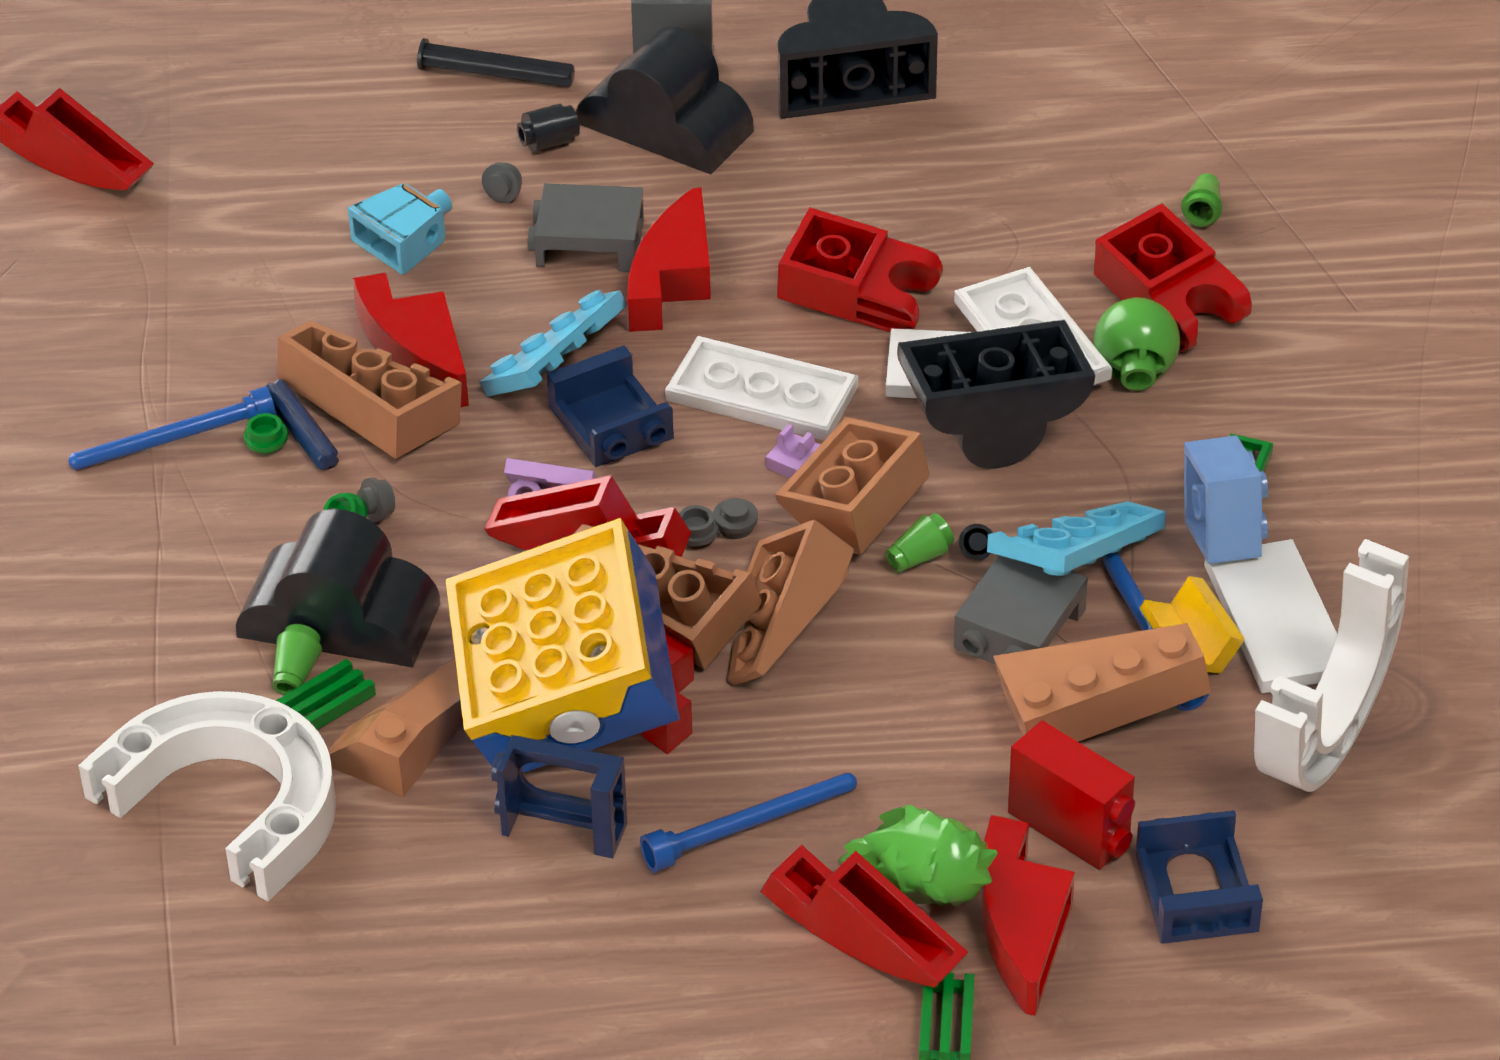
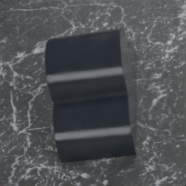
(855, 58)
(670, 103)
(998, 386)
(345, 589)

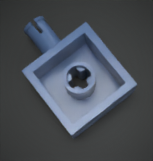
(1224, 499)

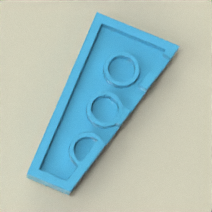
(545, 351)
(1079, 539)

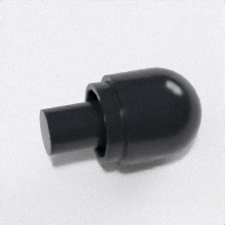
(974, 538)

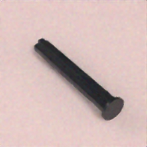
(494, 64)

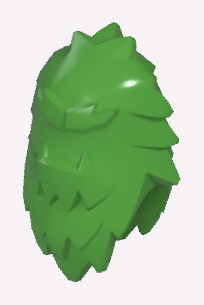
(926, 856)

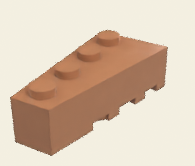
(366, 389)
(700, 600)
(1103, 680)

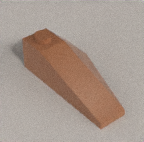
(794, 579)
(403, 734)

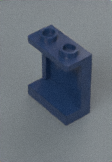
(608, 407)

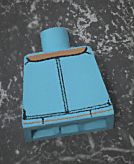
(400, 225)

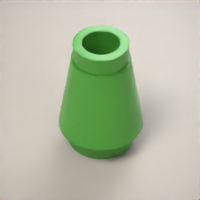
(1203, 201)
(920, 543)
(295, 656)

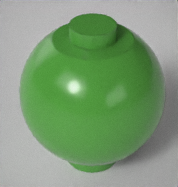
(1137, 341)

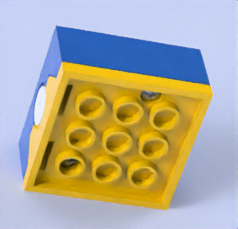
(562, 644)

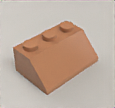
(857, 480)

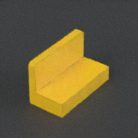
(1206, 619)

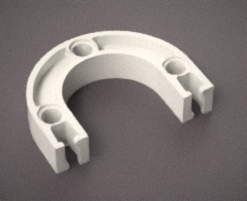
(228, 728)
(1312, 730)

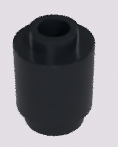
(548, 127)

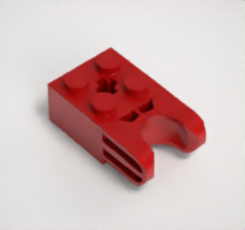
(1173, 266)
(855, 272)

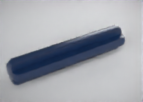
(303, 425)

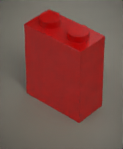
(1071, 795)

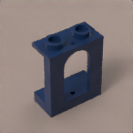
(603, 813)
(1199, 914)

